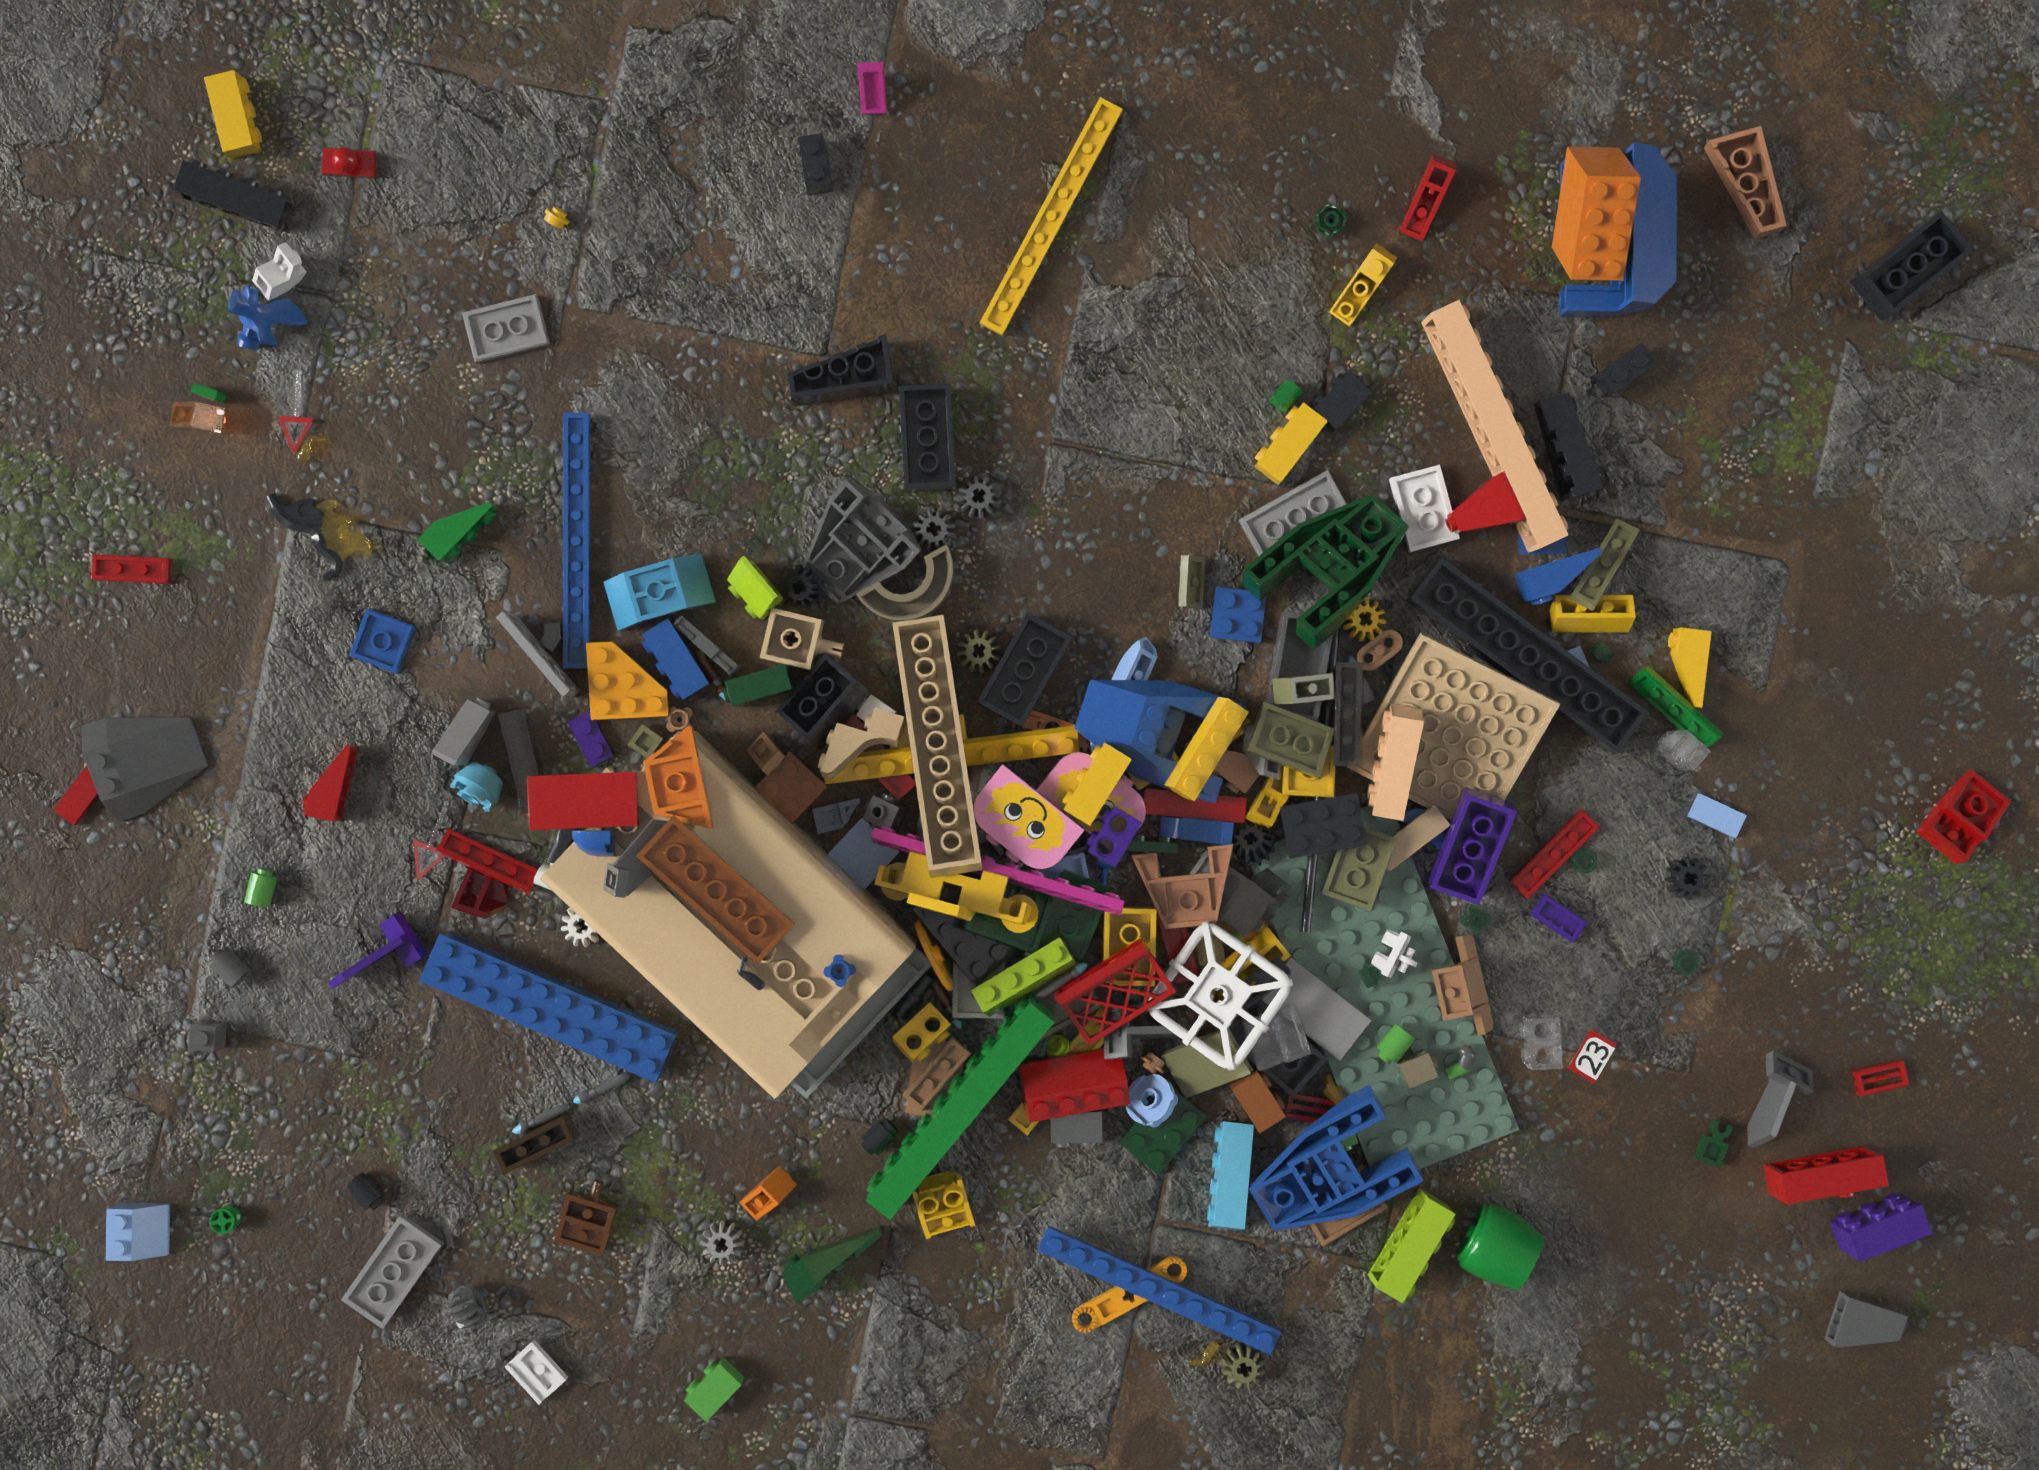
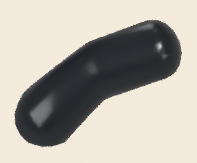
(750, 977)

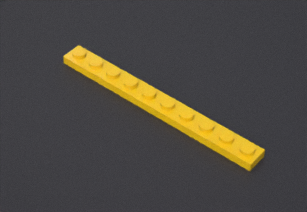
(1051, 216)
(977, 752)

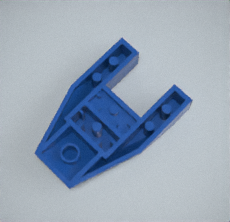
(1144, 724)
(1317, 1177)

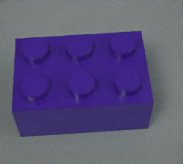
(1880, 1227)

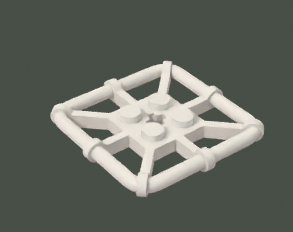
(1235, 993)

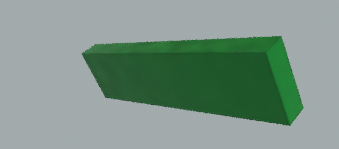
(1674, 706)

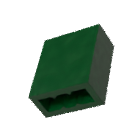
(759, 685)

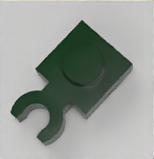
(1712, 1148)

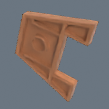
(1189, 897)

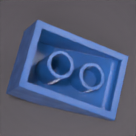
(1542, 581)

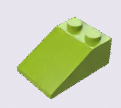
(755, 588)

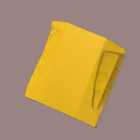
(942, 1203)

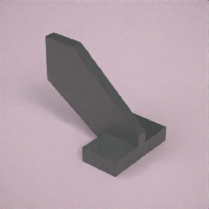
(628, 870)
(1119, 1042)
(1785, 1078)

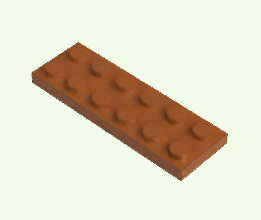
(715, 889)

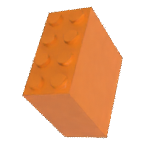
(1595, 213)

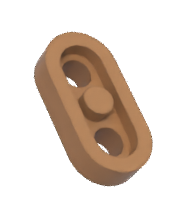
(1378, 650)

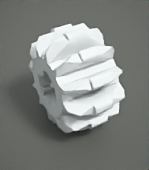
(575, 930)

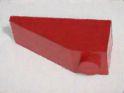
(1428, 197)
(330, 792)

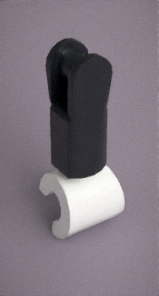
(562, 842)

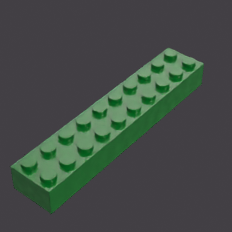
(960, 1106)

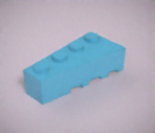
(1231, 1176)

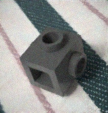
(884, 811)

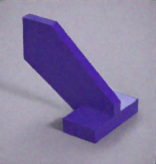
(401, 940)

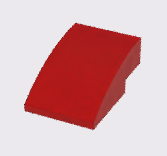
(1964, 817)

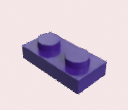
(591, 739)

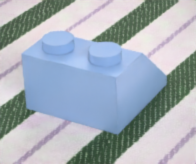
(137, 1231)

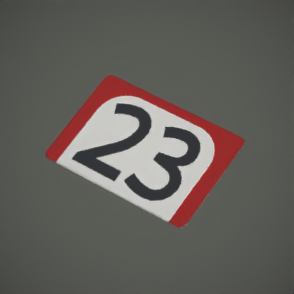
(1592, 1056)

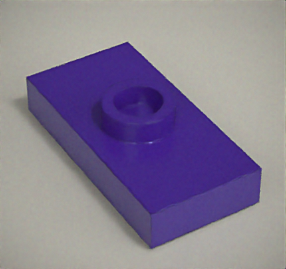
(1558, 918)

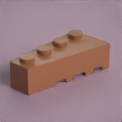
(1749, 179)

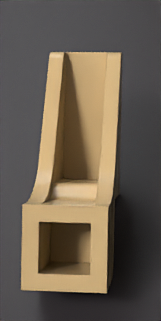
(848, 742)

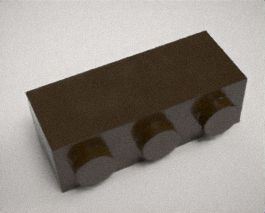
(536, 1143)

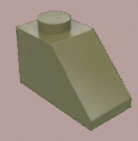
(1303, 688)

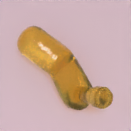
(306, 448)
(1207, 1355)

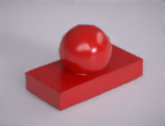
(348, 162)

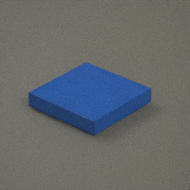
(382, 641)

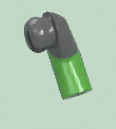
(1464, 1065)

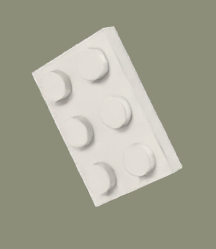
(1424, 506)

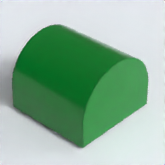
(1285, 396)

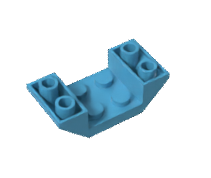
(659, 590)

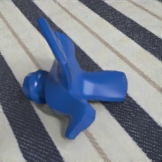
(259, 318)

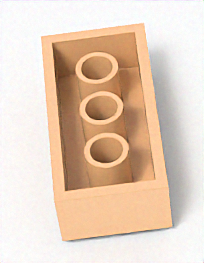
(1396, 761)

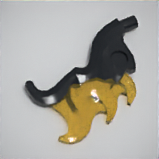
(327, 528)

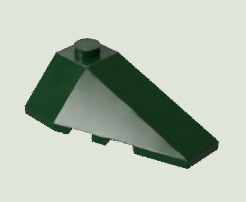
(811, 1269)

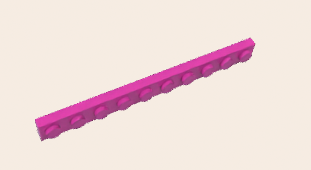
(1034, 880)

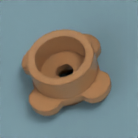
(674, 714)
(1153, 1063)

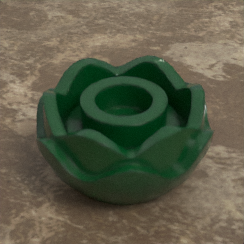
(1331, 212)

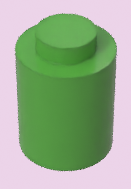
(261, 888)
(1394, 1044)

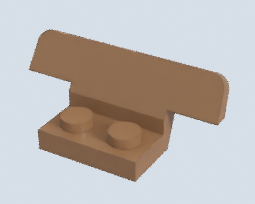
(1462, 987)

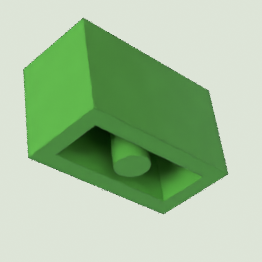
(714, 1388)

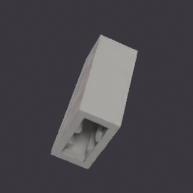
(464, 732)

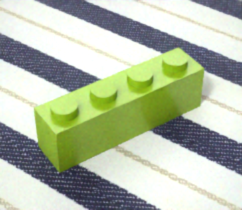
(1024, 977)

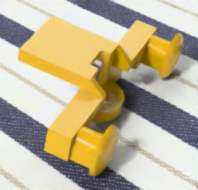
(980, 896)

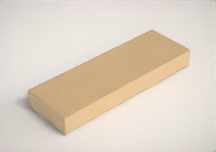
(1416, 835)

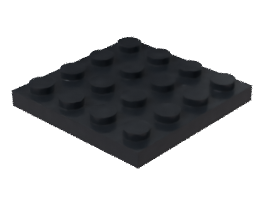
(972, 953)

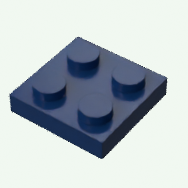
(1237, 615)

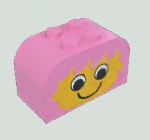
(1063, 778)
(1024, 821)

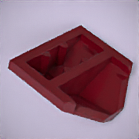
(480, 895)

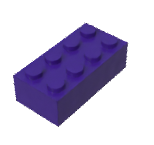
(1472, 845)

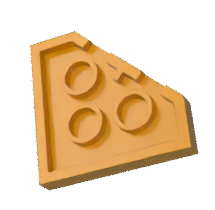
(621, 685)

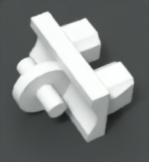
(1389, 964)

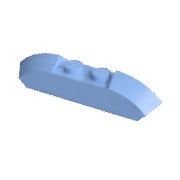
(1136, 663)

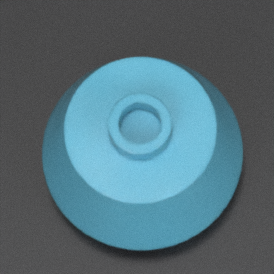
(478, 785)

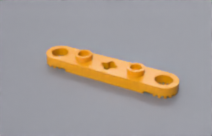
(1112, 1304)

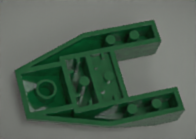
(1342, 550)

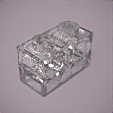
(1682, 749)
(1548, 1040)

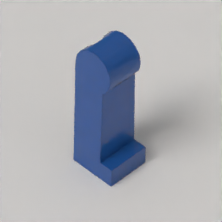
(1196, 829)

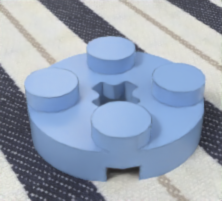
(1161, 1108)

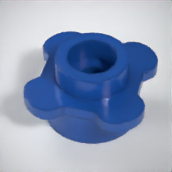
(839, 978)

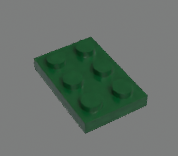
(1159, 1144)

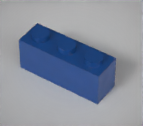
(675, 660)

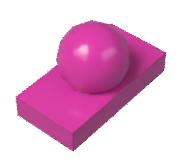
(872, 87)

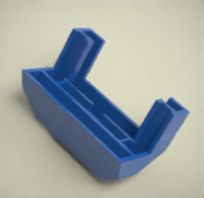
(1652, 246)

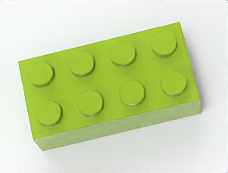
(1411, 1245)

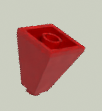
(1487, 507)

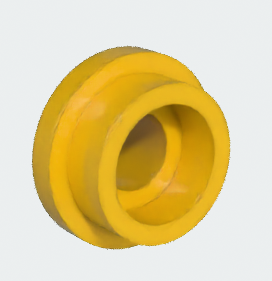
(556, 217)

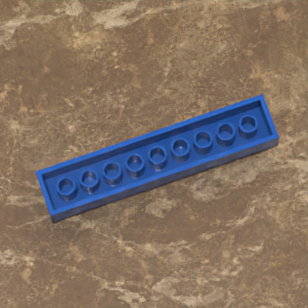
(549, 1006)

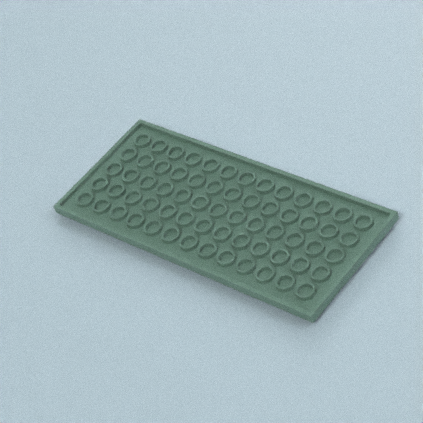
(1438, 1115)

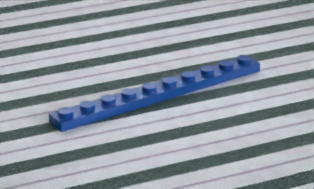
(576, 539)
(1159, 1289)

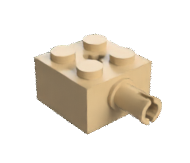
(809, 643)

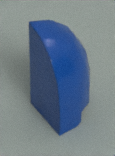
(595, 842)

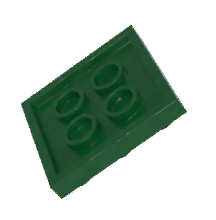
(994, 929)

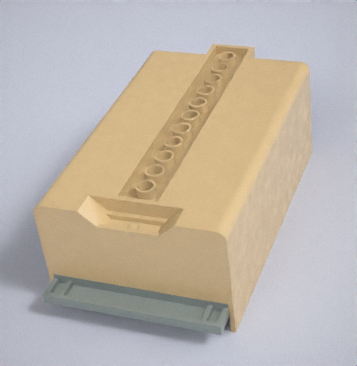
(800, 1019)

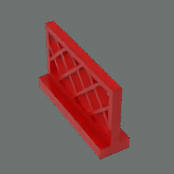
(1108, 970)

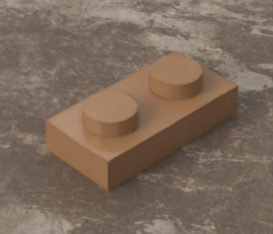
(765, 753)

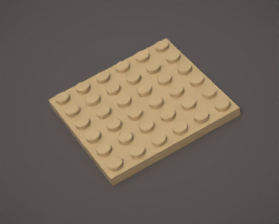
(1474, 725)

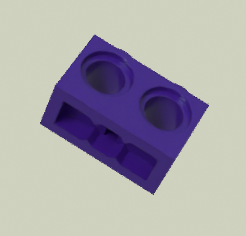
(1119, 839)

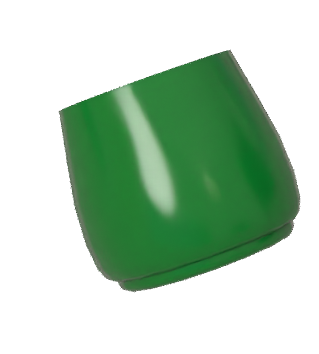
(1500, 1247)

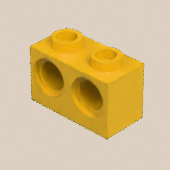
(916, 1029)

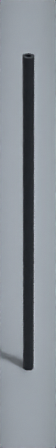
(1312, 860)

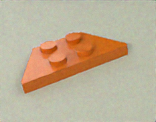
(678, 781)

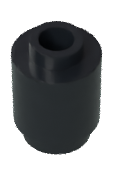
(879, 1136)
(366, 1191)

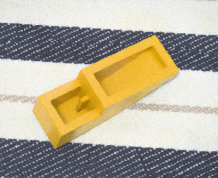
(1267, 803)

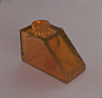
(197, 417)

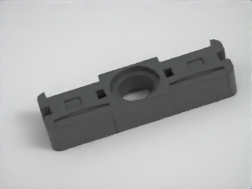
(707, 645)

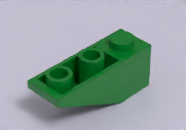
(450, 533)

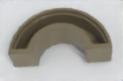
(920, 602)

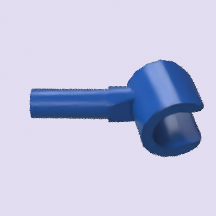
(1105, 867)

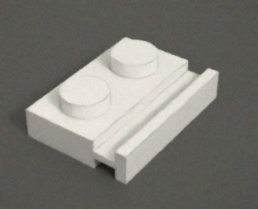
(536, 1372)

